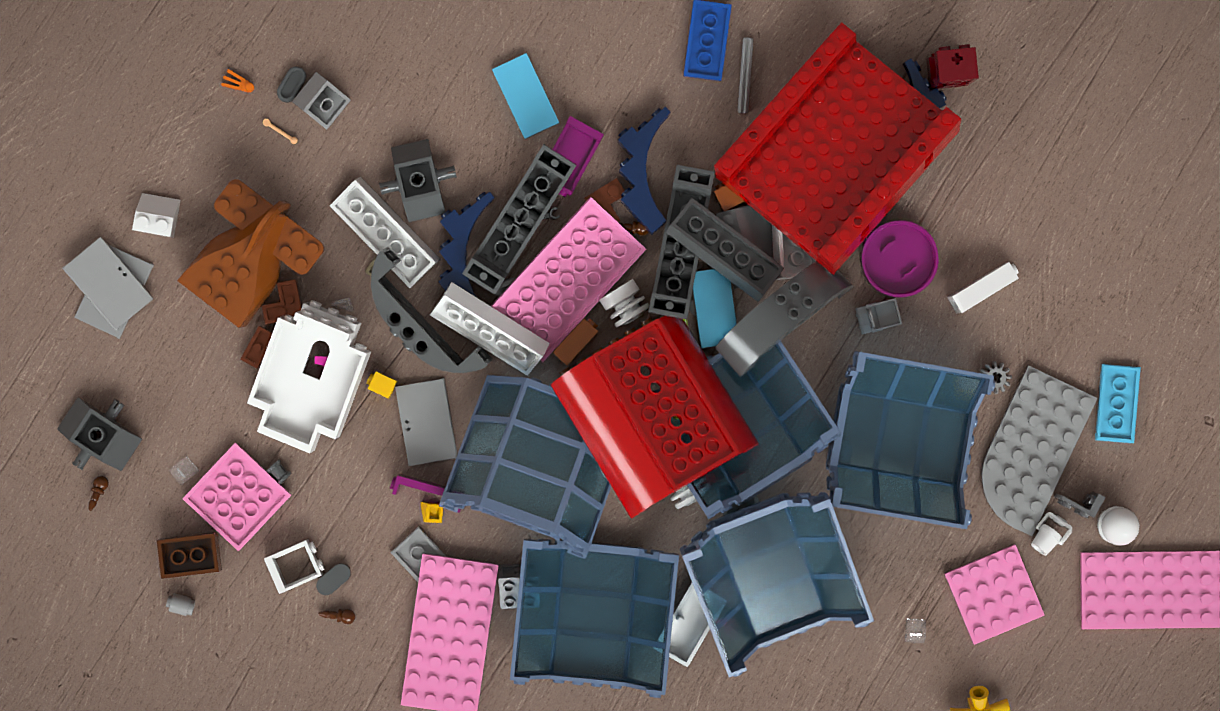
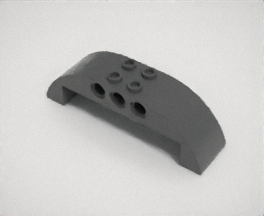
(519, 219)
(677, 263)
(391, 301)
(781, 315)

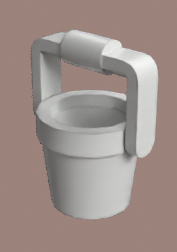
(1047, 537)

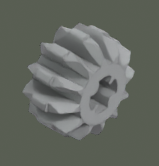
(1002, 375)

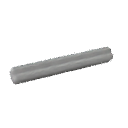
(745, 75)

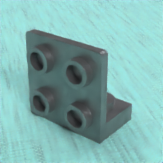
(1091, 502)
(509, 585)

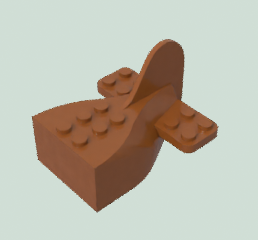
(244, 263)

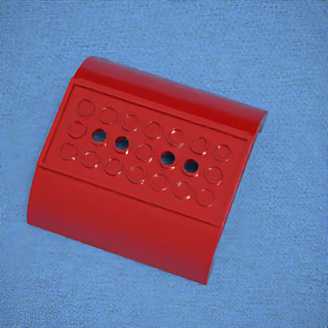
(632, 425)

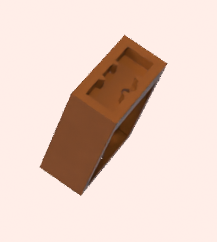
(576, 340)

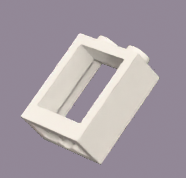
(277, 575)

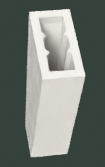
(983, 287)

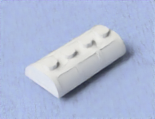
(688, 628)

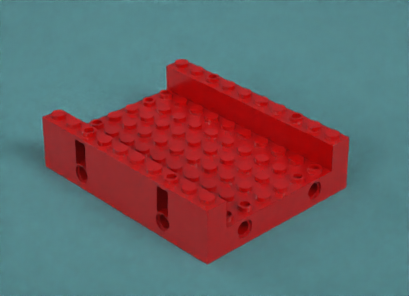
(836, 149)

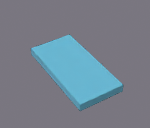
(525, 96)
(713, 307)
(1117, 403)

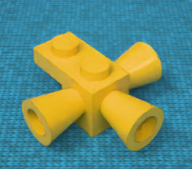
(979, 702)

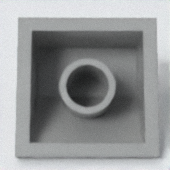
(321, 100)

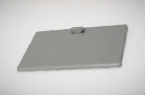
(108, 283)
(87, 311)
(426, 422)

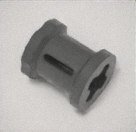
(279, 472)

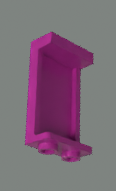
(578, 145)
(417, 484)

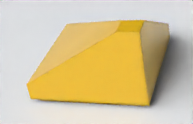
(431, 512)

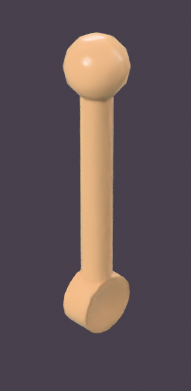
(266, 122)

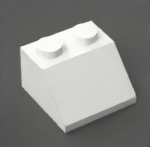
(156, 215)

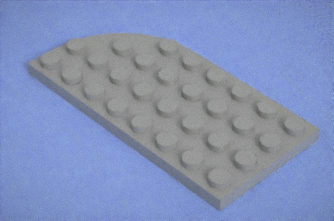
(1033, 447)

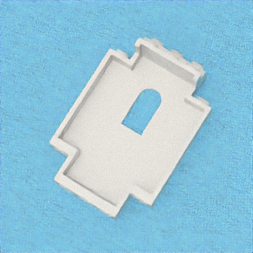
(300, 405)

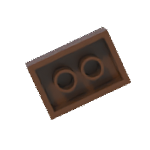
(189, 555)

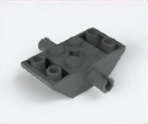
(418, 200)
(114, 445)

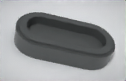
(291, 84)
(333, 579)

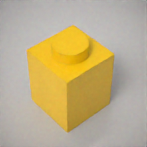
(381, 384)

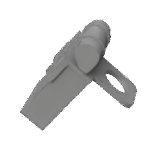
(878, 316)

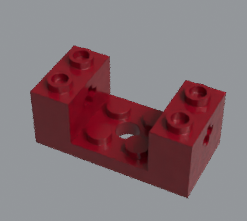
(952, 67)

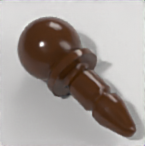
(636, 227)
(100, 484)
(346, 616)

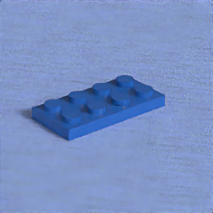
(707, 40)

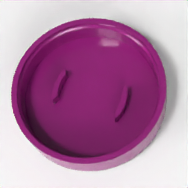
(899, 259)

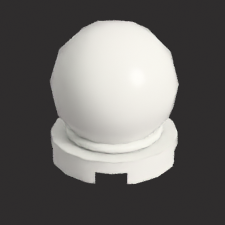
(1118, 525)

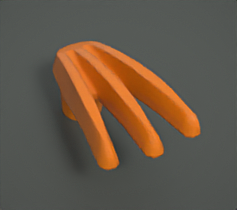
(244, 85)

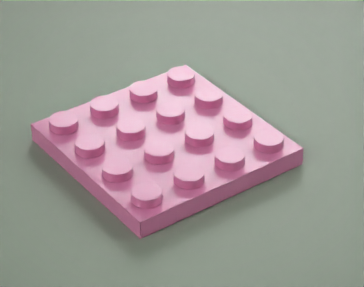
(237, 496)
(994, 594)

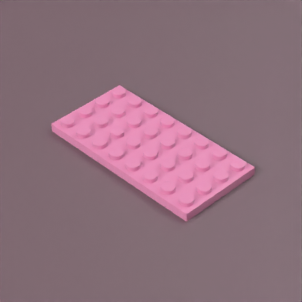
(570, 275)
(1150, 589)
(449, 633)

